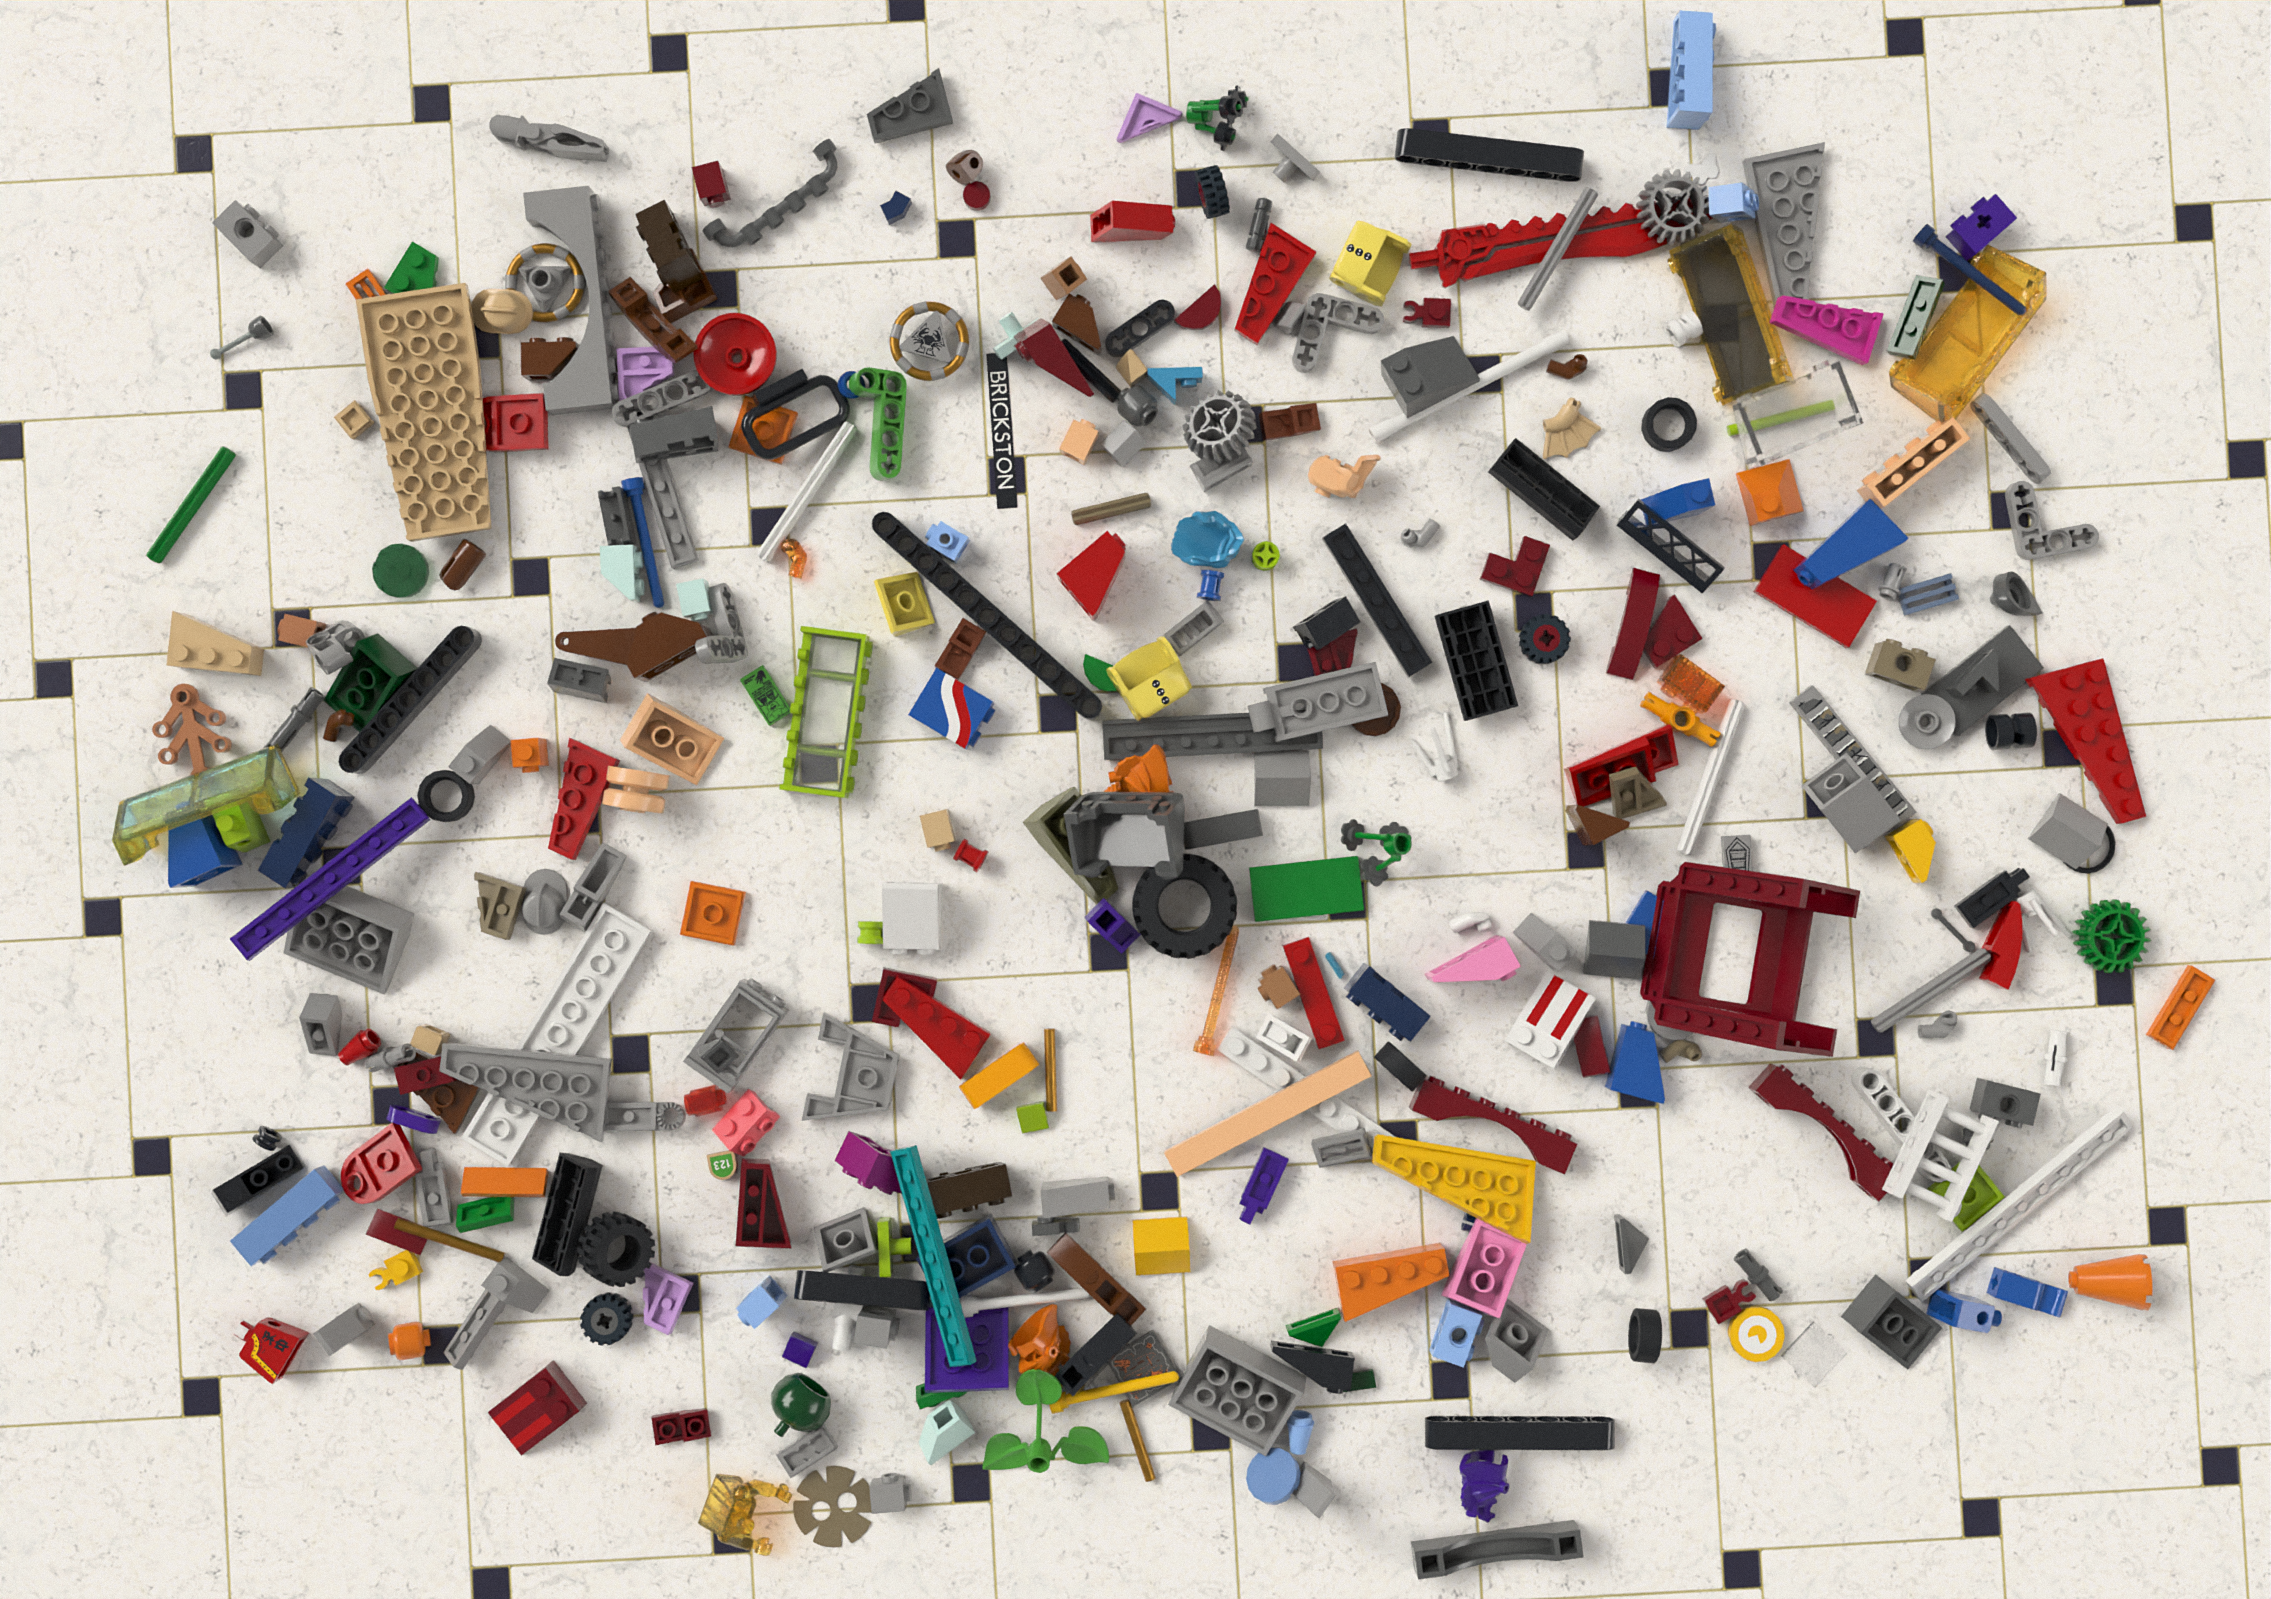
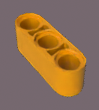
(999, 1075)

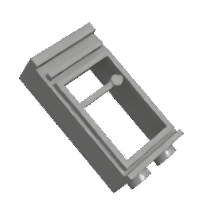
(732, 1074)

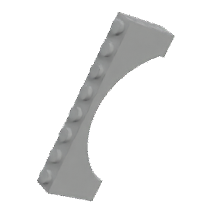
(588, 378)

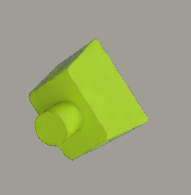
(239, 825)

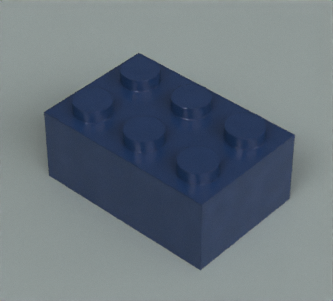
(977, 1255)

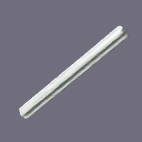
(807, 491)
(1710, 777)

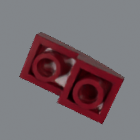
(1591, 1048)
(383, 1229)
(681, 1425)

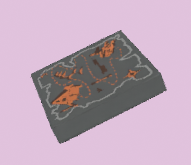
(1142, 1359)

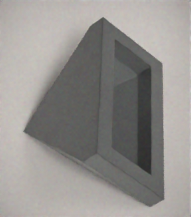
(1629, 1243)

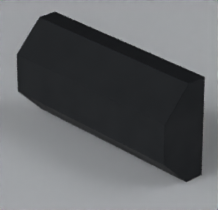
(1544, 489)
(1476, 660)
(566, 1213)

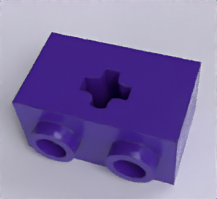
(1993, 217)

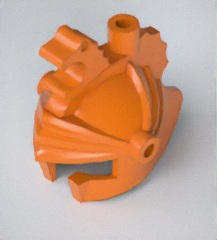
(1141, 773)
(1041, 1342)

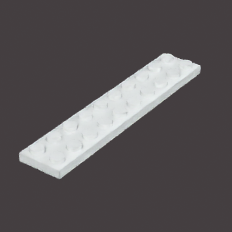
(563, 1022)

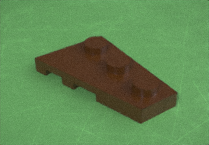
(448, 1100)

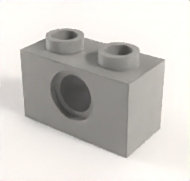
(235, 223)
(876, 1326)

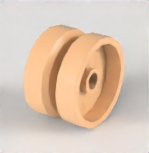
(635, 790)

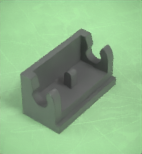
(617, 517)
(579, 680)

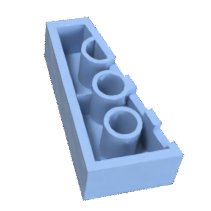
(1691, 70)

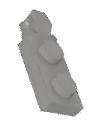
(433, 1191)

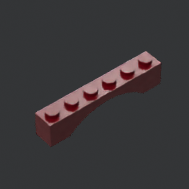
(1440, 1103)
(1864, 1166)

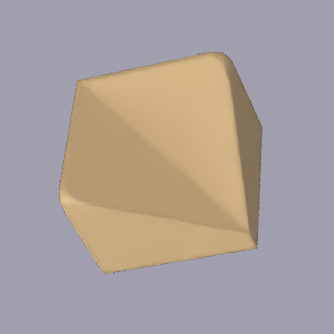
(1131, 368)
(429, 1039)

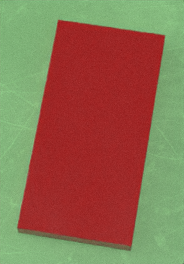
(1831, 609)

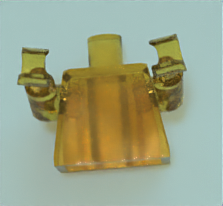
(731, 1507)

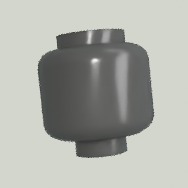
(1137, 406)

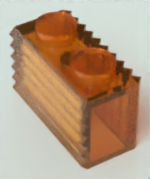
(1690, 684)

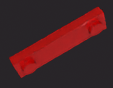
(1313, 993)

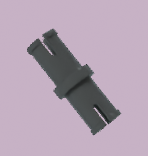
(1758, 1274)

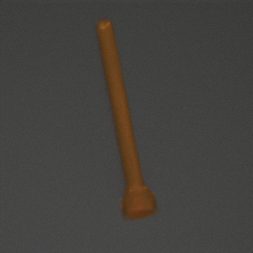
(1205, 1043)

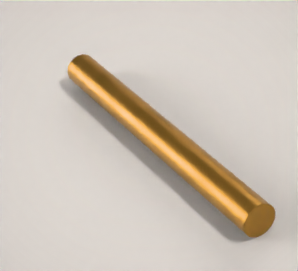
(449, 1240)

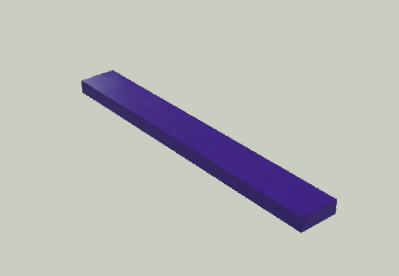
(329, 879)

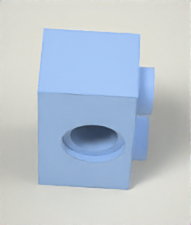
(1453, 1317)

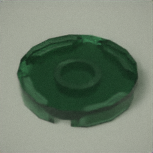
(400, 571)

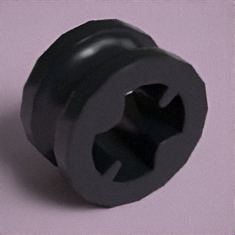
(267, 1138)

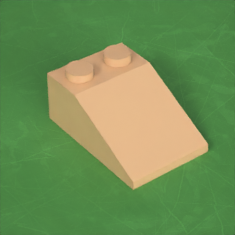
(671, 739)

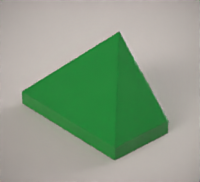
(1315, 1328)

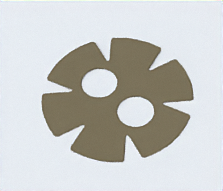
(817, 1490)

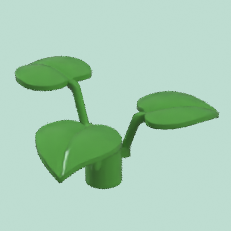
(1080, 1447)

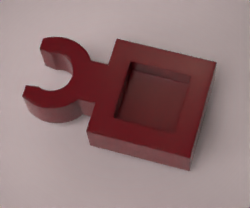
(1433, 312)
(1724, 1303)

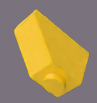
(1913, 848)

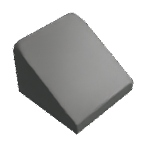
(1289, 316)

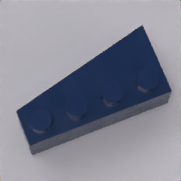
(306, 832)

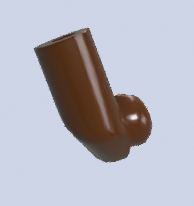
(1570, 369)
(335, 722)

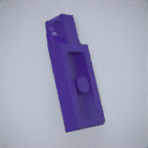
(1262, 1183)

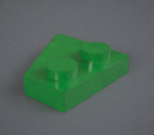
(414, 271)

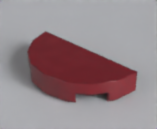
(1201, 312)

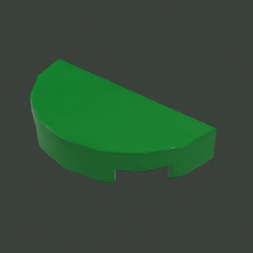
(1096, 673)

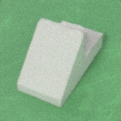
(1284, 1038)

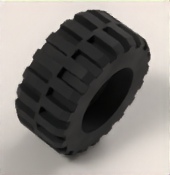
(1195, 942)

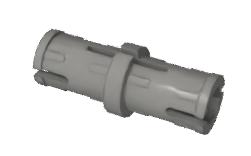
(390, 1057)

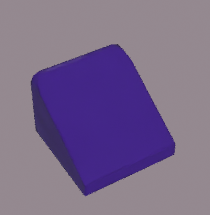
(799, 1349)

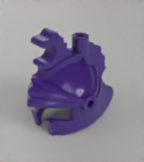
(1482, 1483)

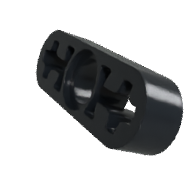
(1138, 340)

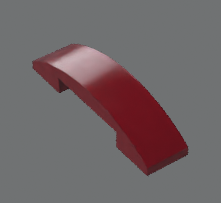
(1634, 624)

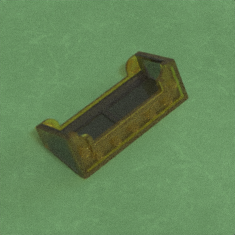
(1732, 313)

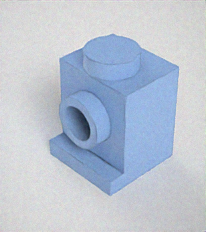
(951, 550)

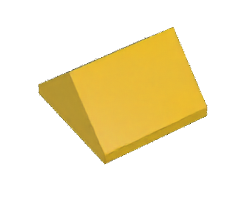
(1161, 1245)

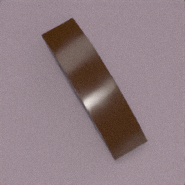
(650, 322)

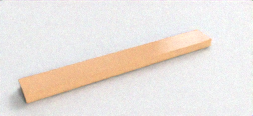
(1267, 1113)

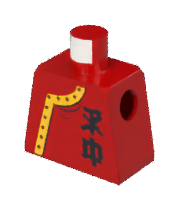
(270, 1346)

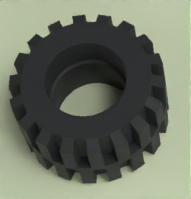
(633, 1259)

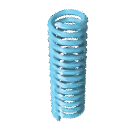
(1332, 964)

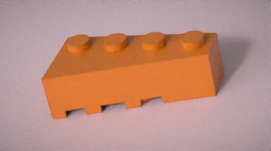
(1386, 1276)

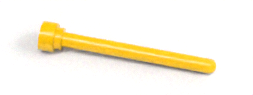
(1113, 1389)

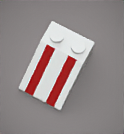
(1550, 1020)

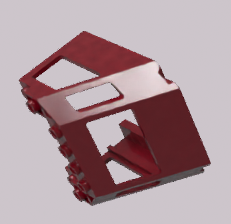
(1787, 910)

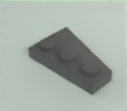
(913, 111)

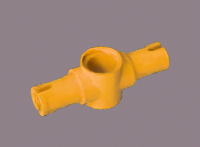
(1692, 725)

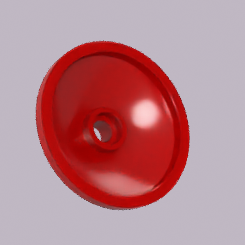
(723, 340)

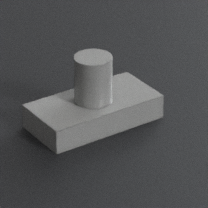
(1292, 161)

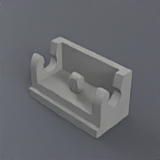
(1214, 473)

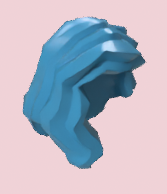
(1206, 540)

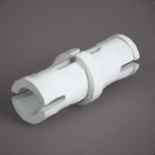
(2055, 1058)

